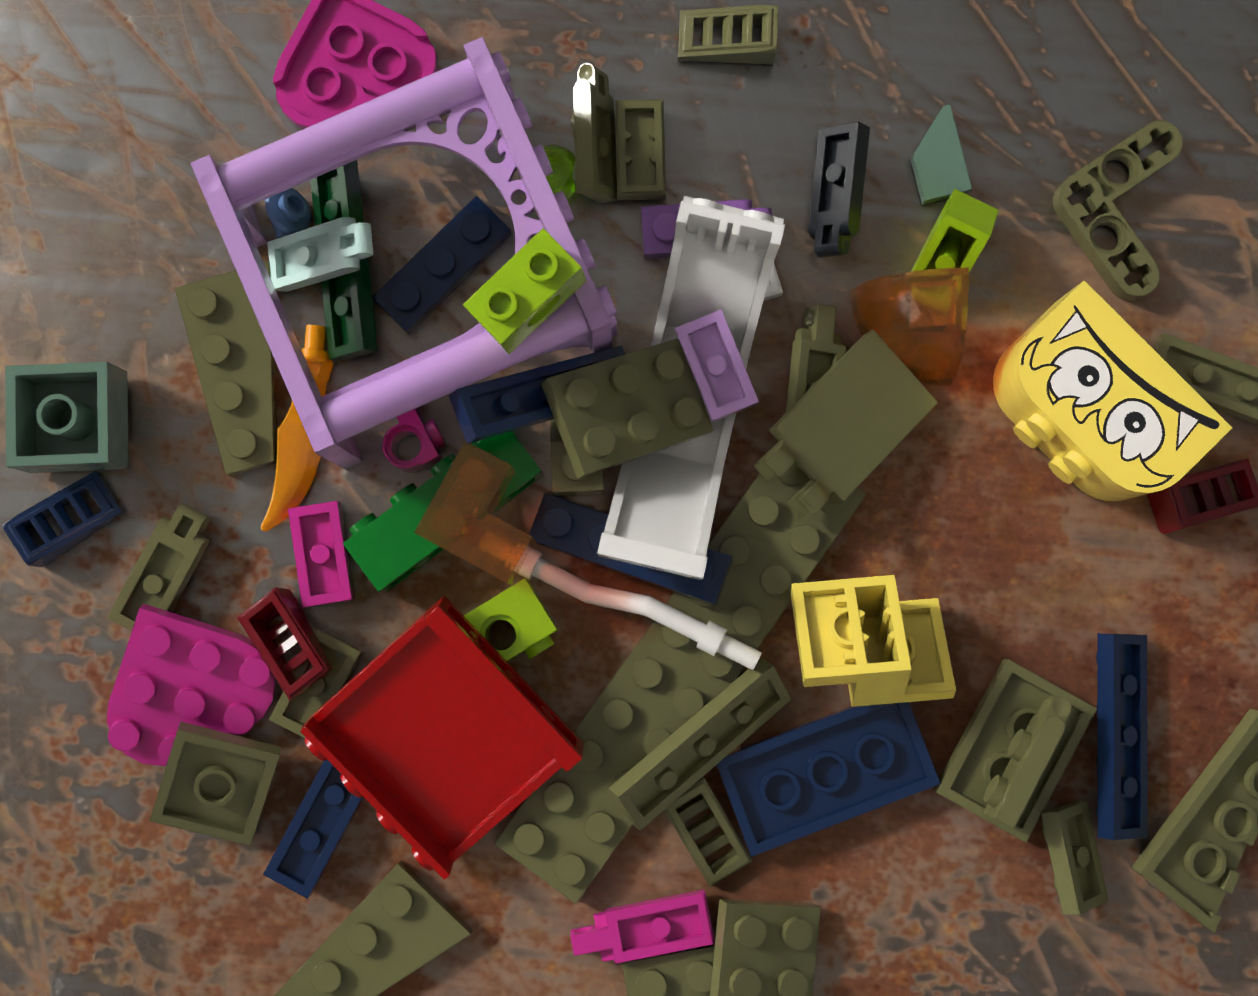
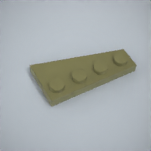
(233, 370)
(1208, 831)
(380, 941)

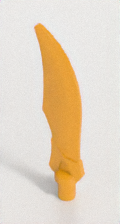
(295, 455)

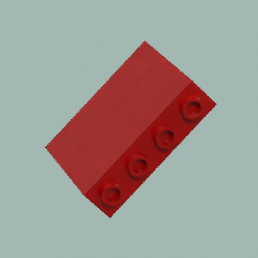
(441, 737)

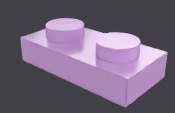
(716, 365)

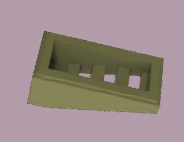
(728, 17)
(725, 864)

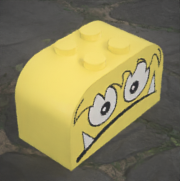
(1102, 401)

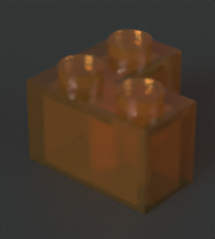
(463, 518)

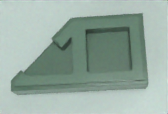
(940, 161)

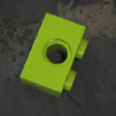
(526, 291)
(525, 612)

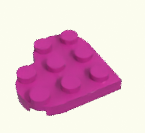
(347, 57)
(185, 674)

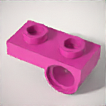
(430, 438)

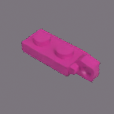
(647, 928)

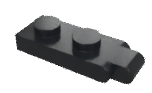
(838, 187)

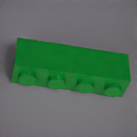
(387, 544)

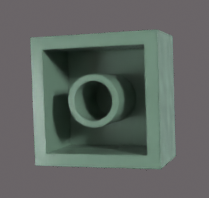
(66, 417)

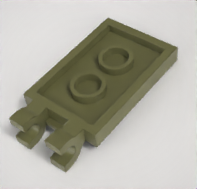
(847, 423)

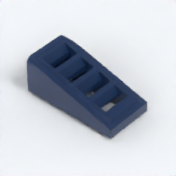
(36, 516)

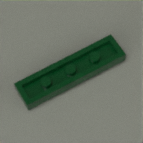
(349, 296)

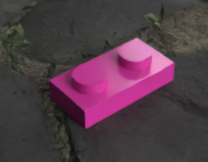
(320, 555)

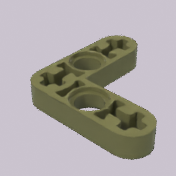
(1102, 193)

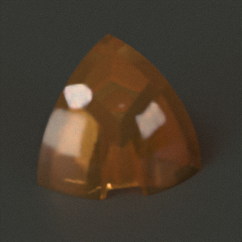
(918, 318)

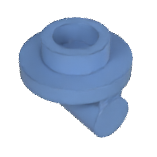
(288, 212)

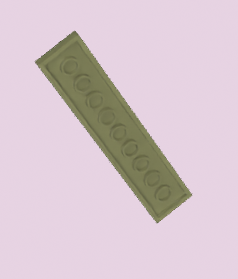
(572, 818)

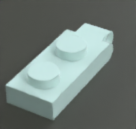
(319, 253)

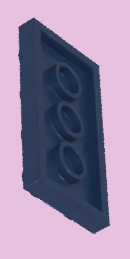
(825, 773)

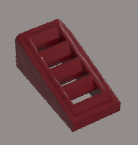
(1176, 509)
(255, 623)

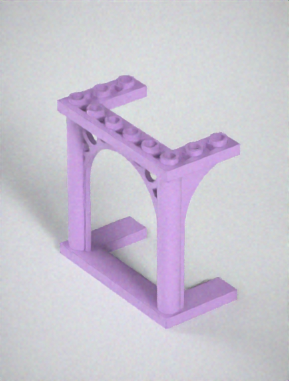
(383, 123)

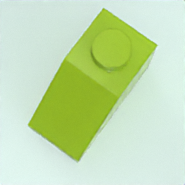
(957, 234)

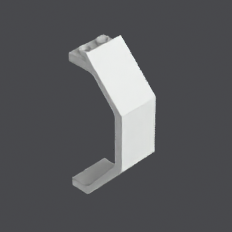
(670, 497)

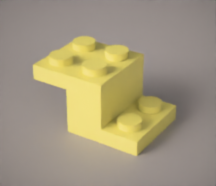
(871, 641)

